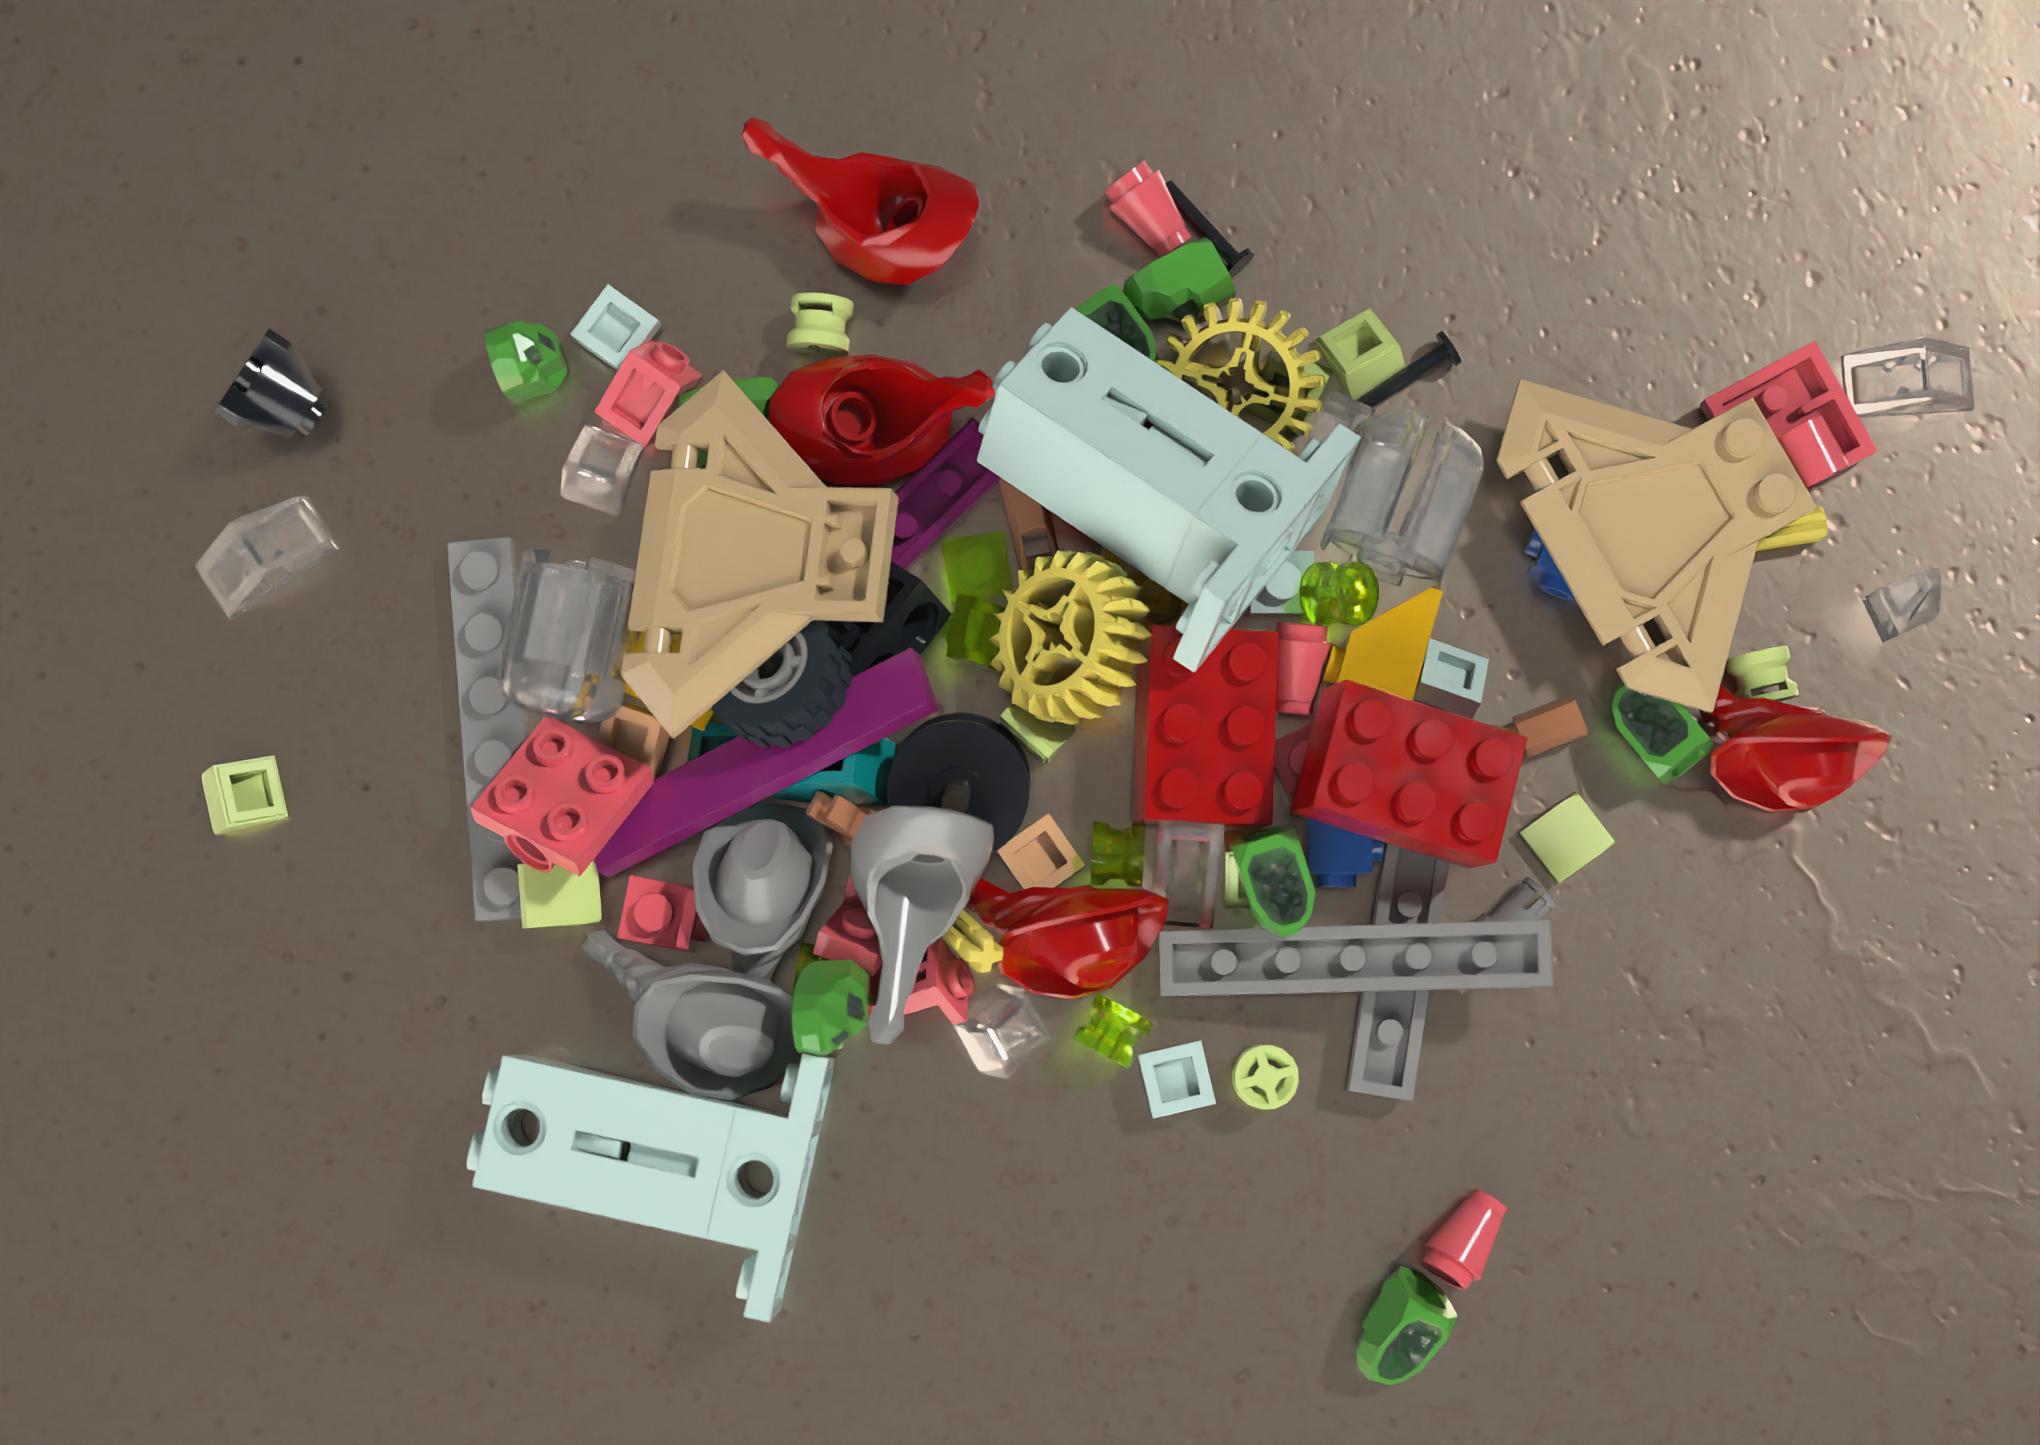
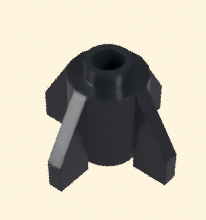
(274, 391)

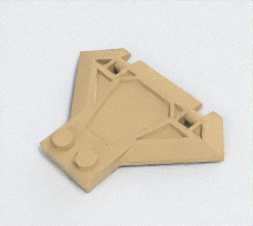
(1653, 525)
(743, 554)

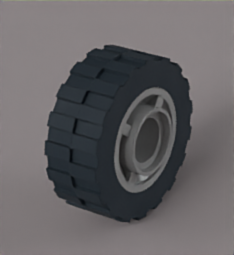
(798, 697)

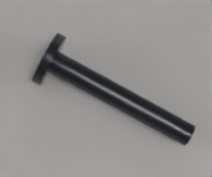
(1235, 260)
(1413, 371)

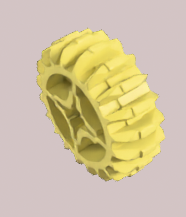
(1253, 329)
(1069, 637)

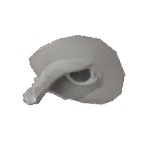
(914, 881)
(760, 882)
(703, 1023)

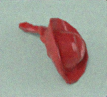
(866, 199)
(870, 415)
(1788, 753)
(1070, 937)

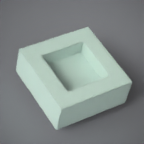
(614, 327)
(1281, 593)
(1451, 679)
(1176, 1079)

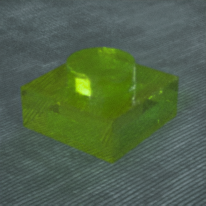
(977, 565)
(970, 629)

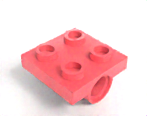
(1804, 412)
(561, 797)

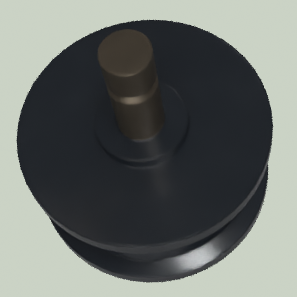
(964, 767)

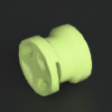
(820, 324)
(1763, 670)
(1275, 1076)

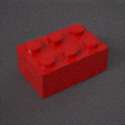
(1206, 734)
(1409, 774)

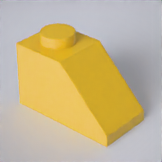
(1388, 648)

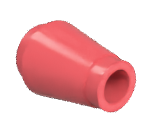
(1148, 209)
(1301, 665)
(1465, 1241)

